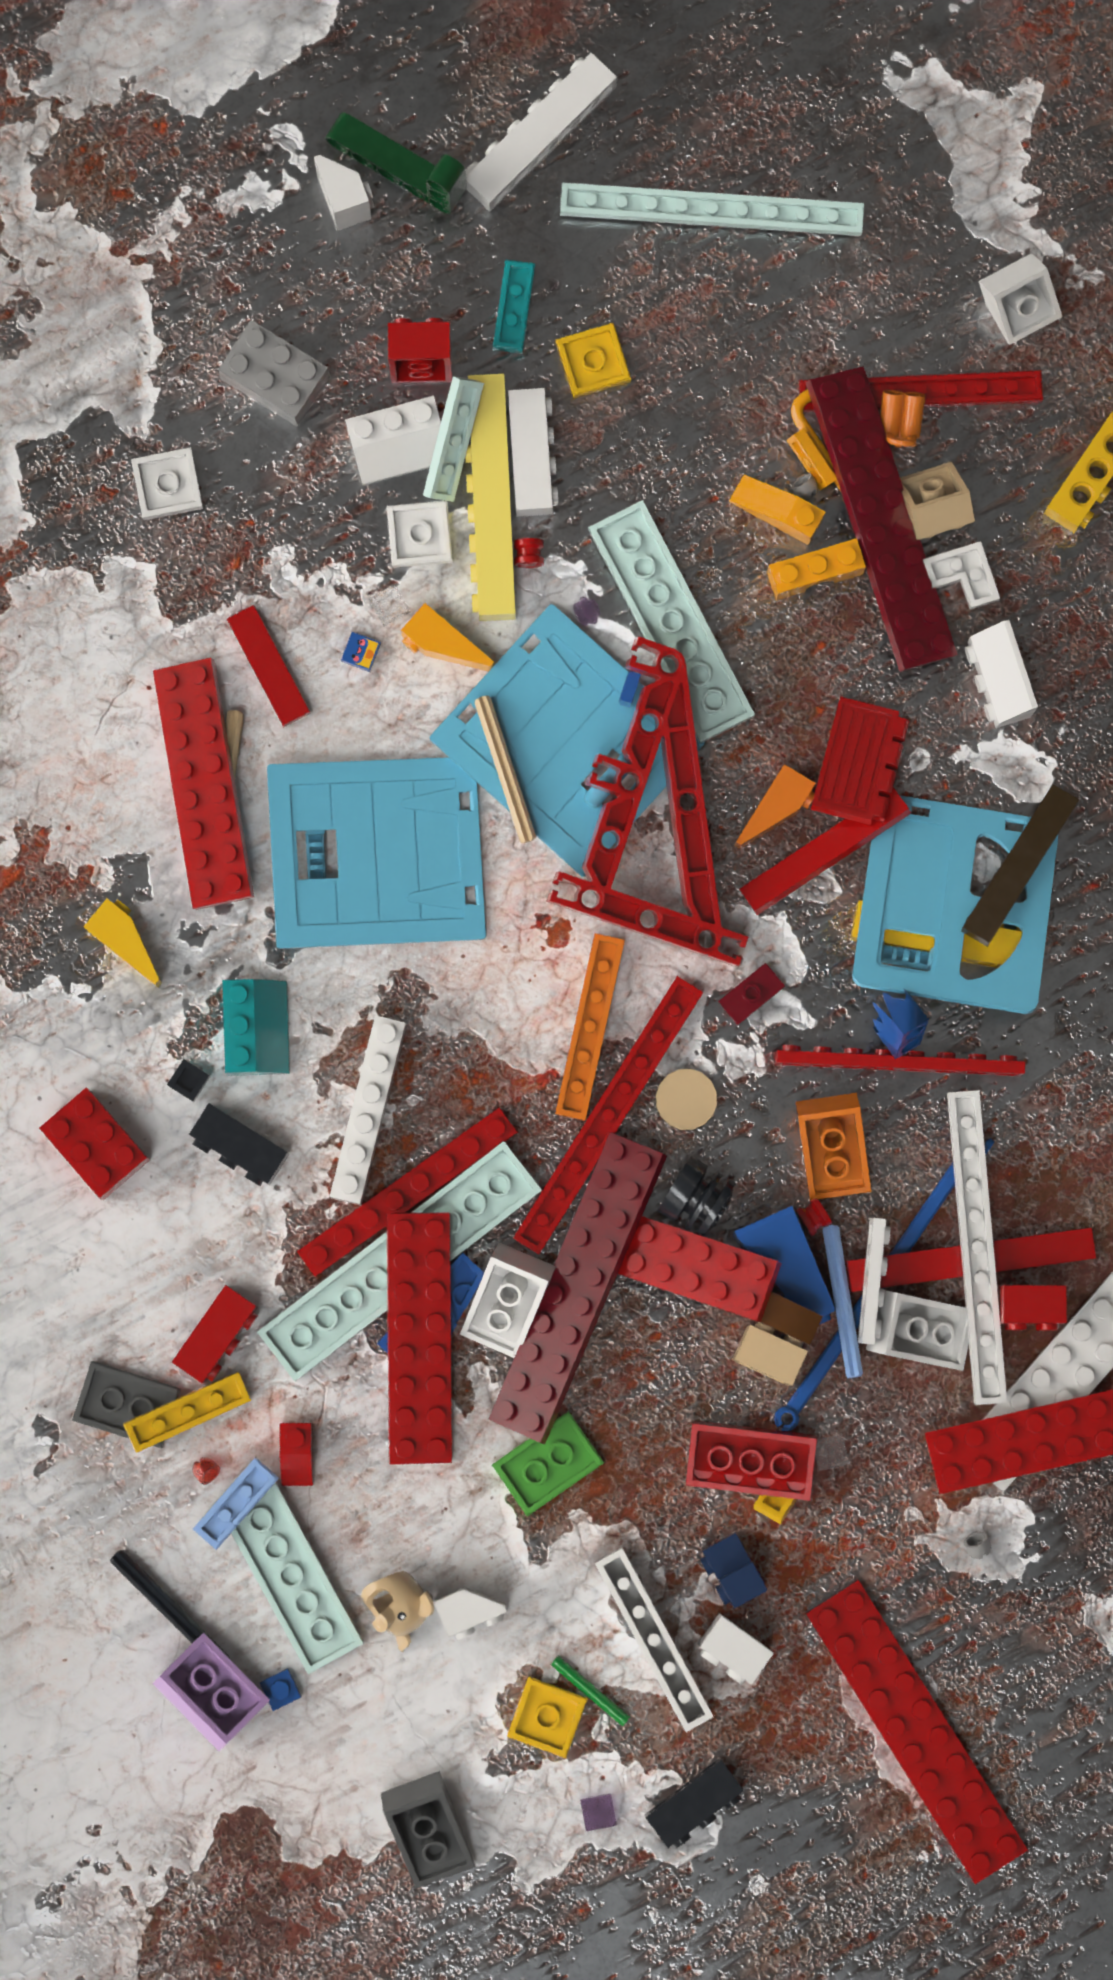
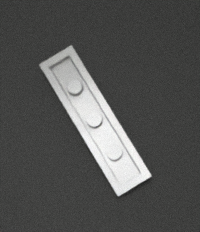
(872, 1293)

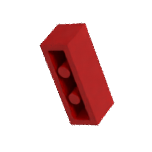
(216, 1335)

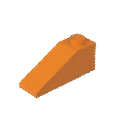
(781, 802)

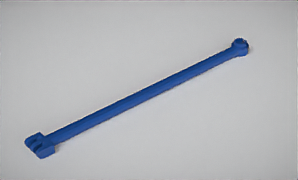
(834, 1348)

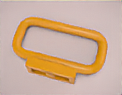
(809, 446)

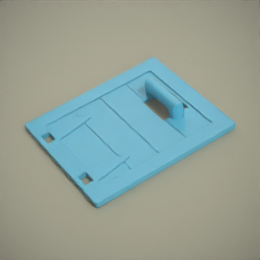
(554, 717)
(399, 853)

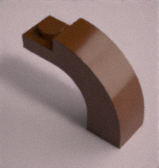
(791, 1318)

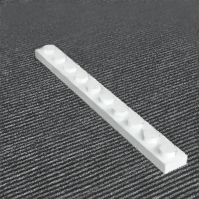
(977, 1247)

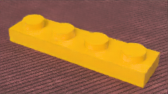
(186, 1412)

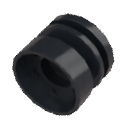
(697, 1197)

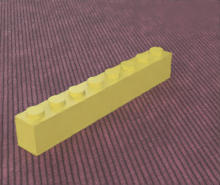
(491, 504)

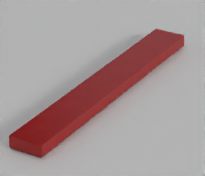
(959, 389)
(1008, 1255)

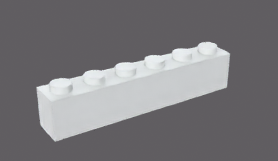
(539, 131)
(368, 1110)
(653, 1639)

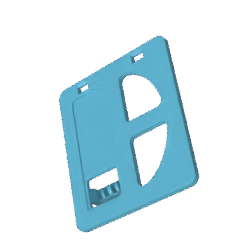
(922, 886)

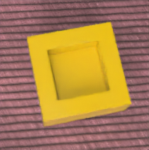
(774, 1507)

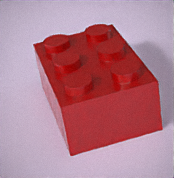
(419, 351)
(94, 1144)

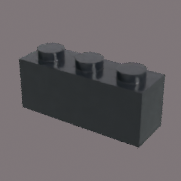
(238, 1145)
(694, 1804)

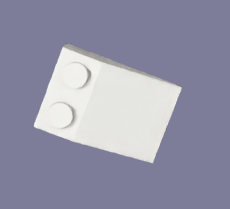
(507, 1299)
(922, 1331)

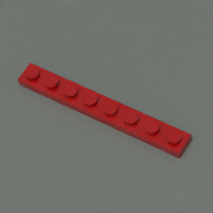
(913, 1061)
(407, 1192)

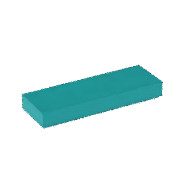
(514, 306)

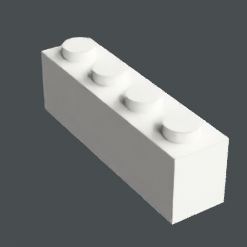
(531, 452)

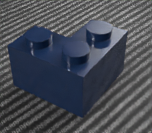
(734, 1571)

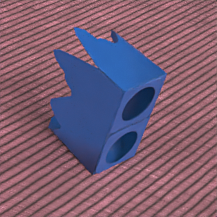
(906, 1026)

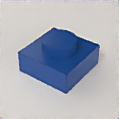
(280, 1689)

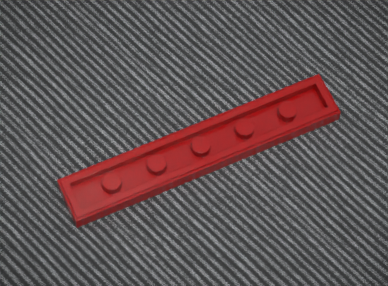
(818, 856)

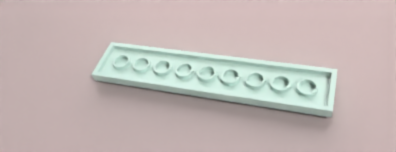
(358, 1289)

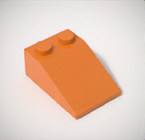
(833, 1146)

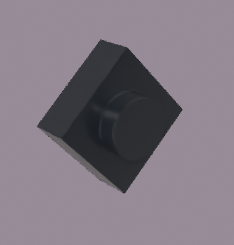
(188, 1080)

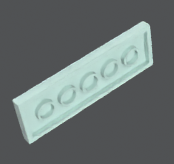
(295, 1582)

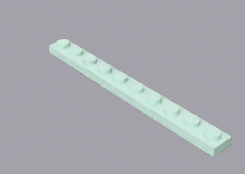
(712, 209)

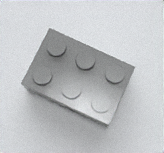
(274, 373)

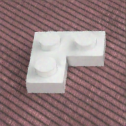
(968, 567)

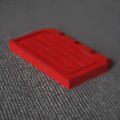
(858, 760)

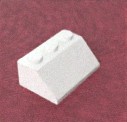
(394, 439)
(1001, 675)

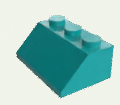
(255, 1027)

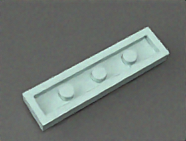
(453, 439)

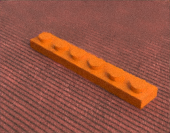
(589, 1027)

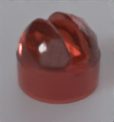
(205, 1470)

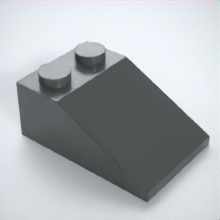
(427, 1829)

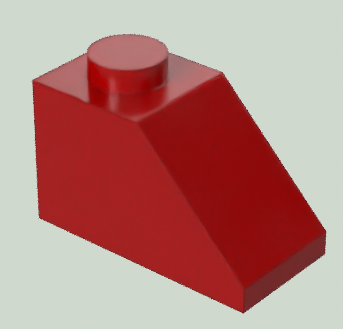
(296, 1454)

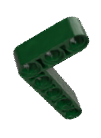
(436, 185)

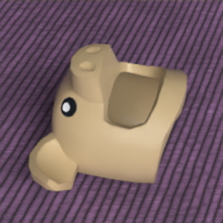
(401, 1609)

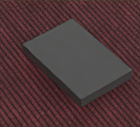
(118, 1396)

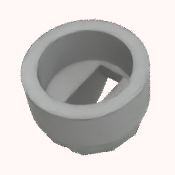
(805, 486)
(977, 1545)

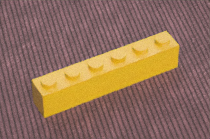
(972, 952)

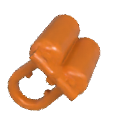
(902, 417)

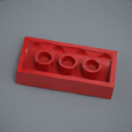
(751, 1460)

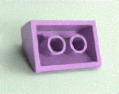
(211, 1691)

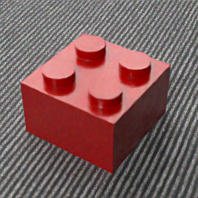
(1032, 1305)

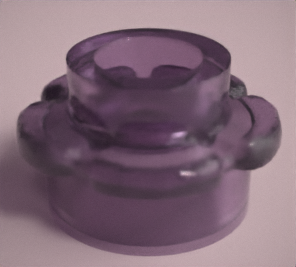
(586, 611)

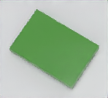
(543, 1471)

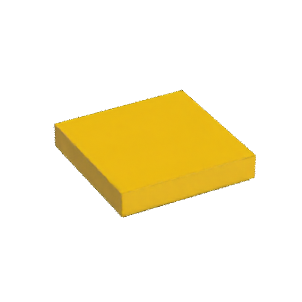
(593, 360)
(547, 1717)

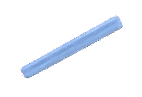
(842, 1301)

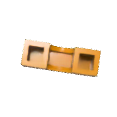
(806, 570)

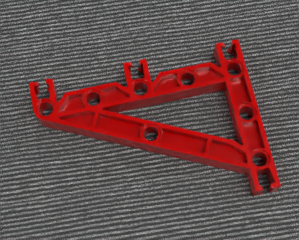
(670, 706)

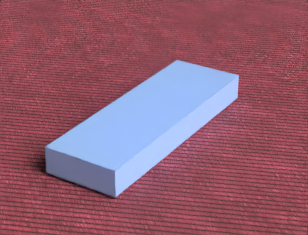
(235, 1503)

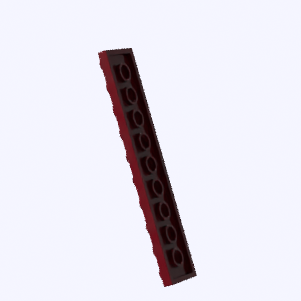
(880, 518)
(578, 1287)

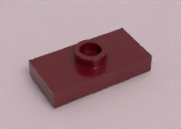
(751, 994)

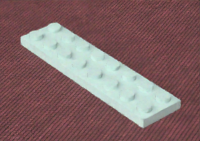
(671, 616)

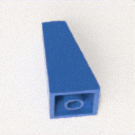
(784, 1241)

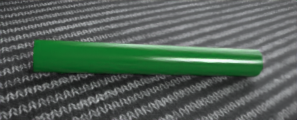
(590, 1690)

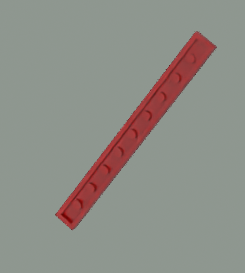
(608, 1115)

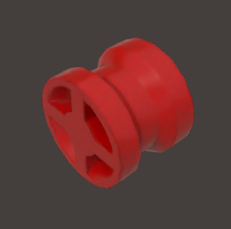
(528, 553)
(813, 1217)

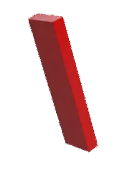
(268, 666)

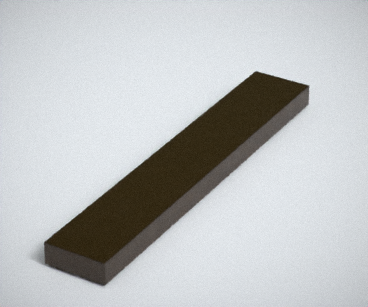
(1019, 865)

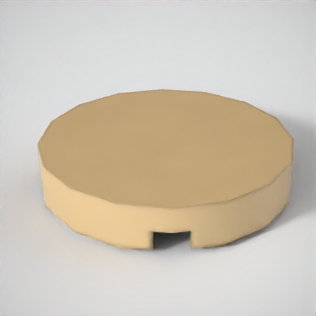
(686, 1099)

